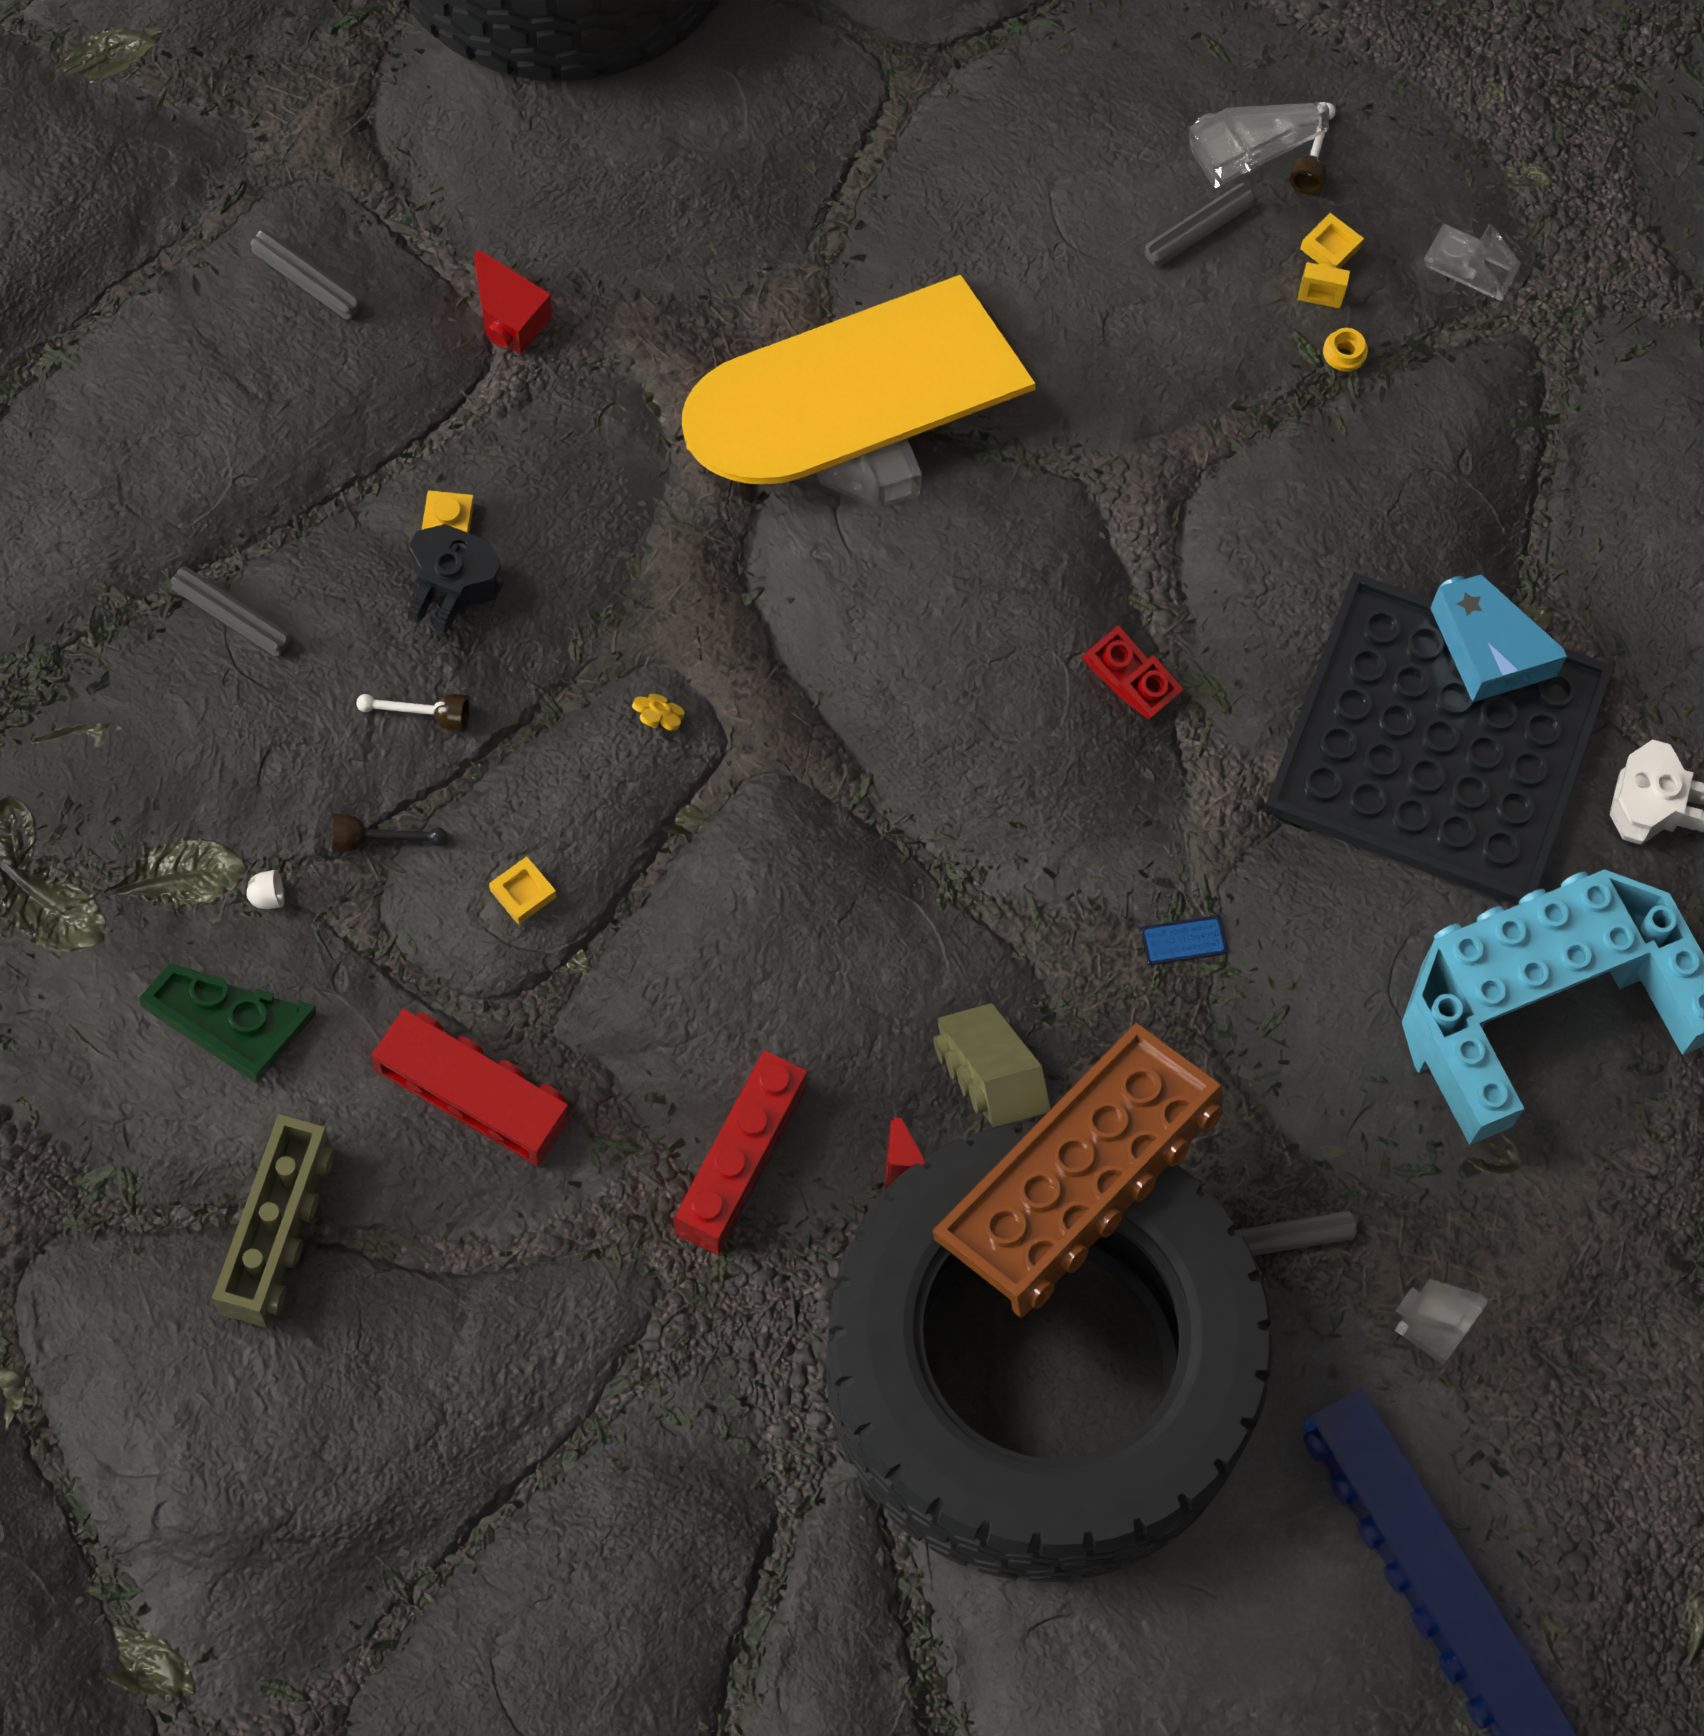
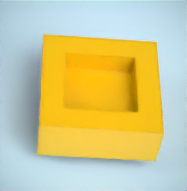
(1332, 242)
(1323, 285)
(448, 509)
(522, 890)

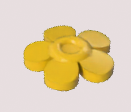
(657, 710)

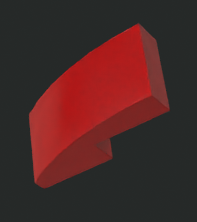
(1130, 674)

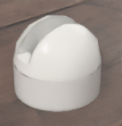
(266, 890)

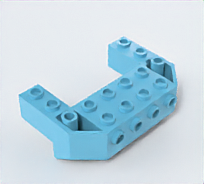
(1533, 953)

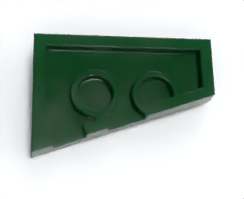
(228, 1021)

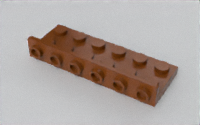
(1081, 1168)

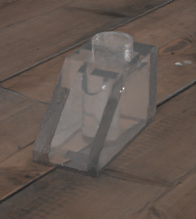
(1438, 1317)

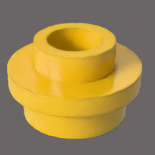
(1345, 339)

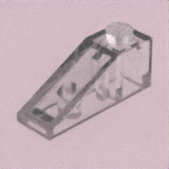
(1252, 135)

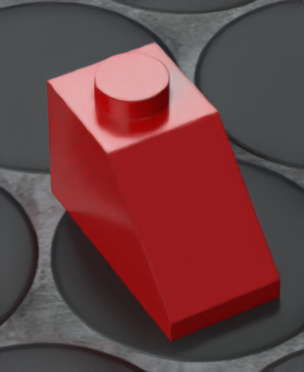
(510, 304)

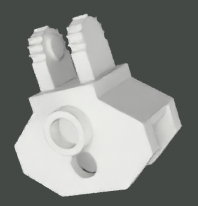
(1654, 794)

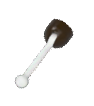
(1315, 170)
(449, 711)

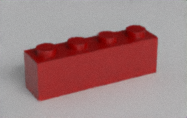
(471, 1086)
(740, 1152)

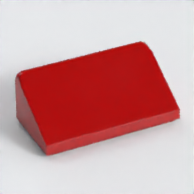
(901, 1151)

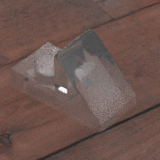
(1480, 264)

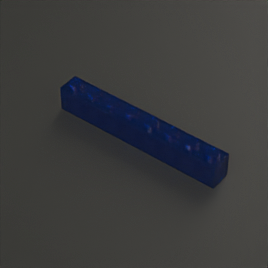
(1431, 1572)

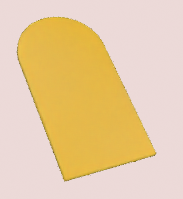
(852, 387)

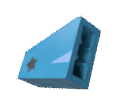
(1492, 638)

